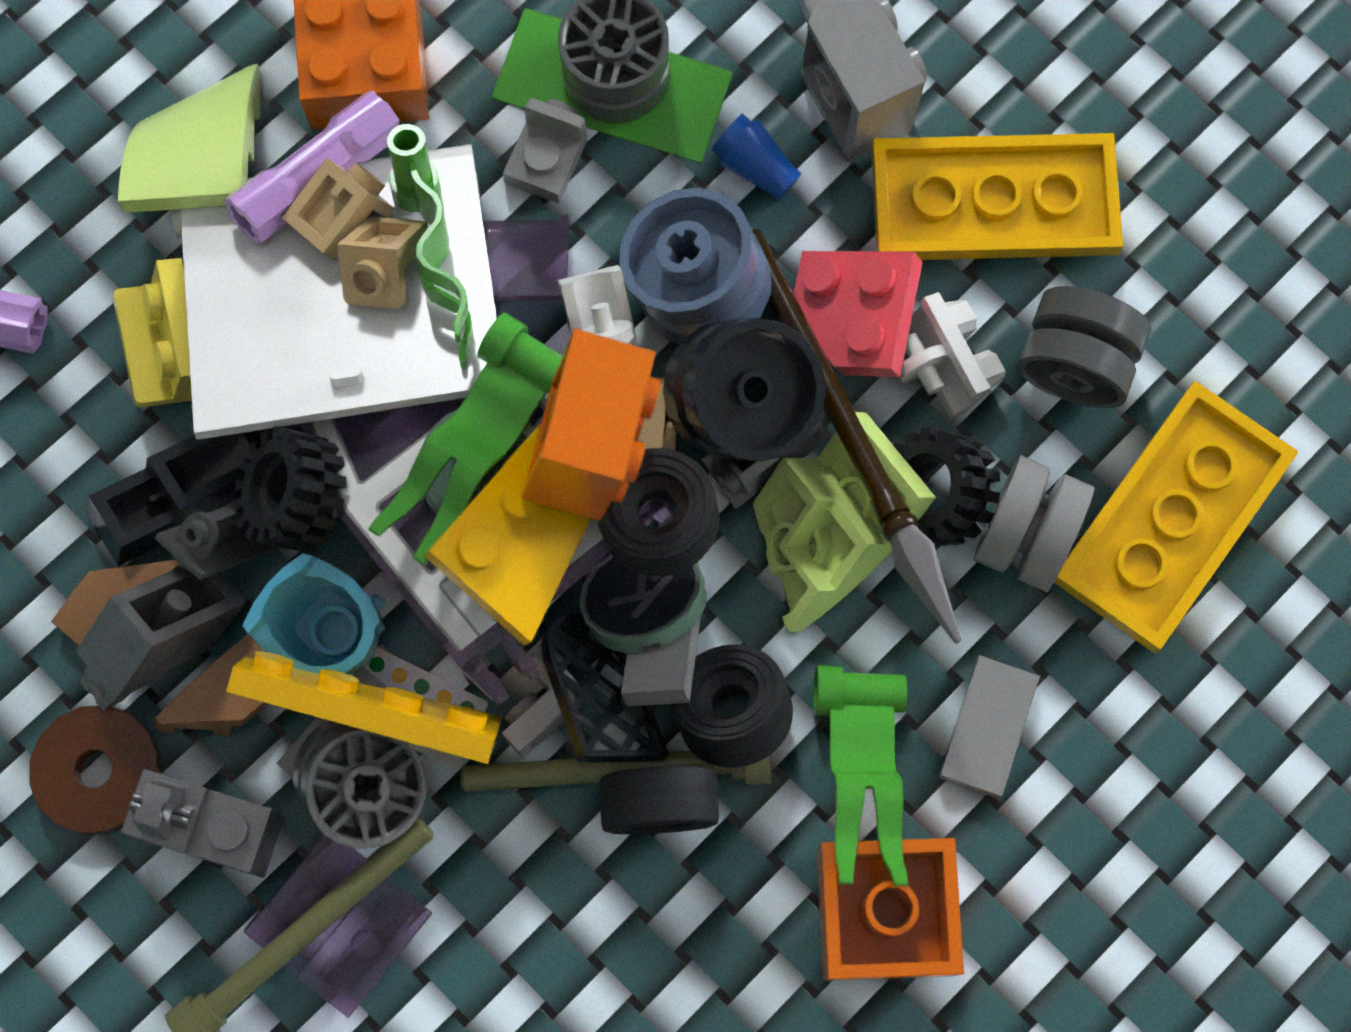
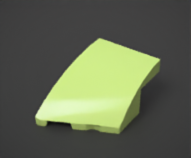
(193, 148)
(823, 525)

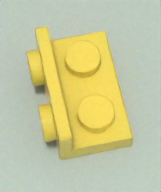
(156, 336)

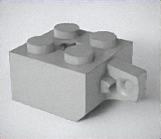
(860, 72)

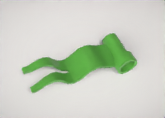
(418, 189)
(481, 430)
(862, 759)

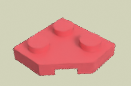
(860, 307)

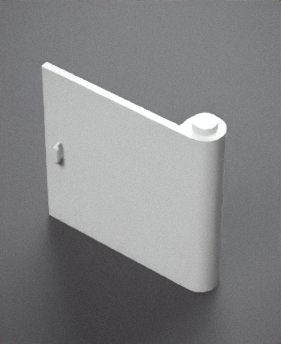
(285, 347)

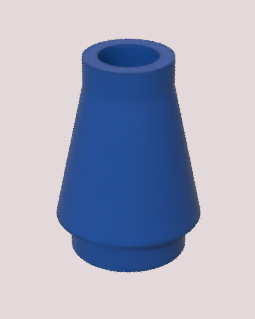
(755, 156)

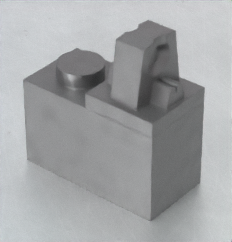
(153, 630)
(203, 823)

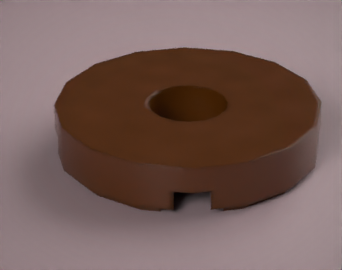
(58, 763)

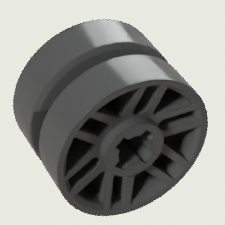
(614, 58)
(1084, 347)
(362, 815)

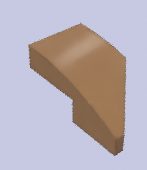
(96, 588)
(205, 700)

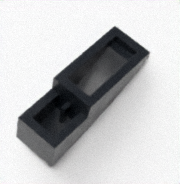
(171, 487)

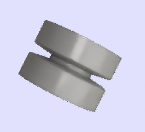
(1034, 523)

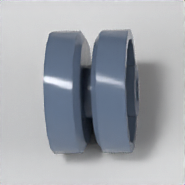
(694, 262)

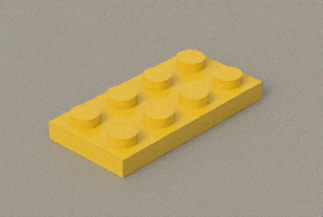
(997, 196)
(1175, 517)

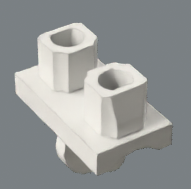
(598, 304)
(943, 358)

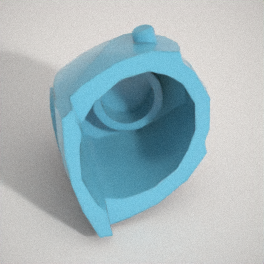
(317, 617)

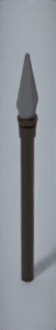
(912, 550)

